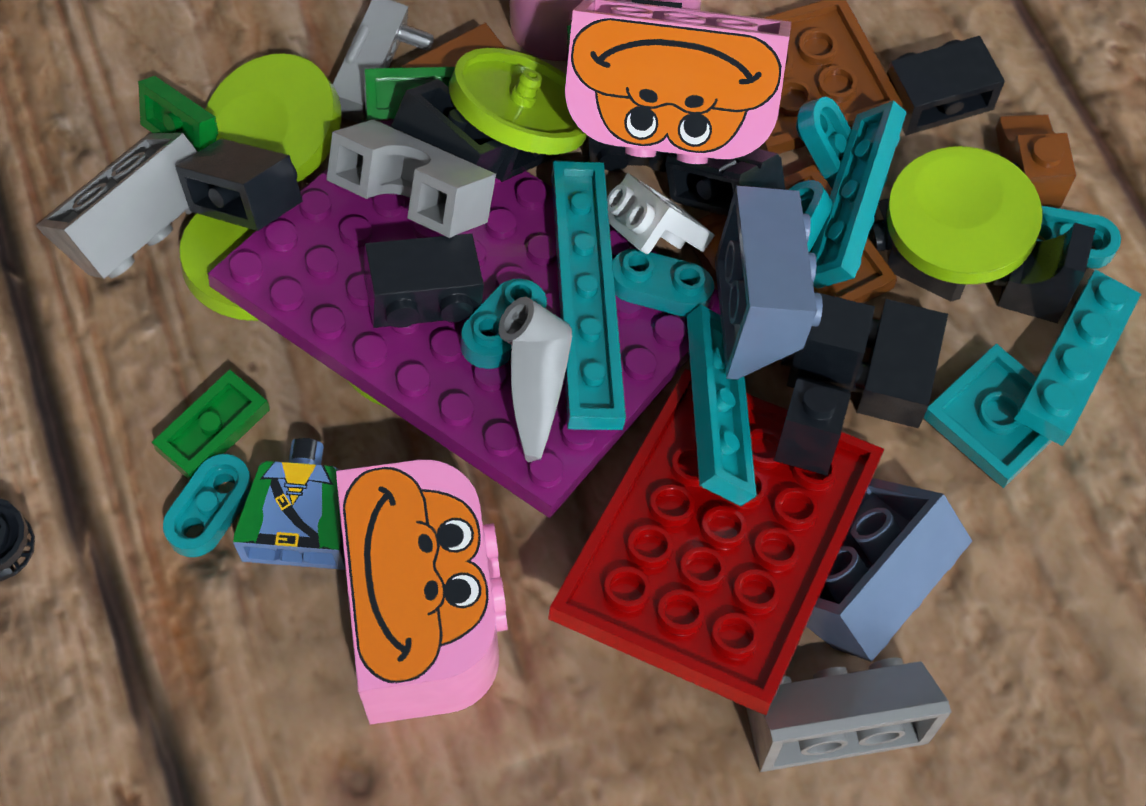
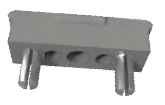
(374, 47)

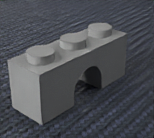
(442, 188)

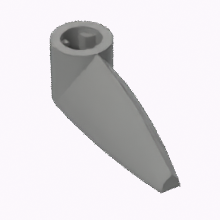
(537, 369)

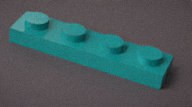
(857, 193)
(1077, 358)
(719, 413)

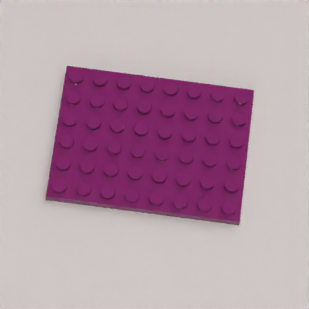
(310, 287)

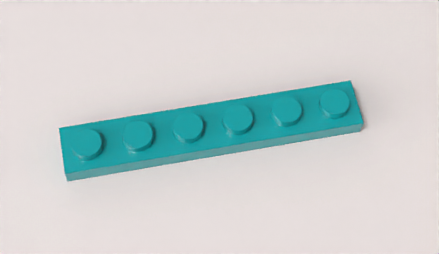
(587, 297)

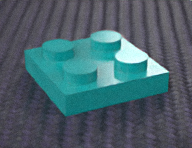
(980, 416)

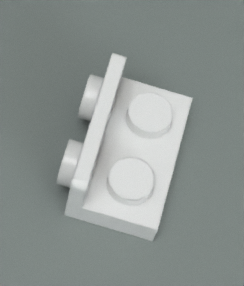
(646, 215)

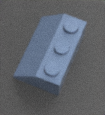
(765, 279)
(887, 566)

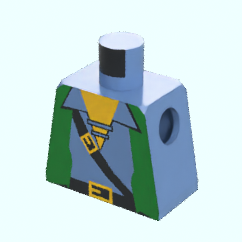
(293, 512)

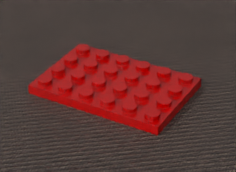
(711, 582)

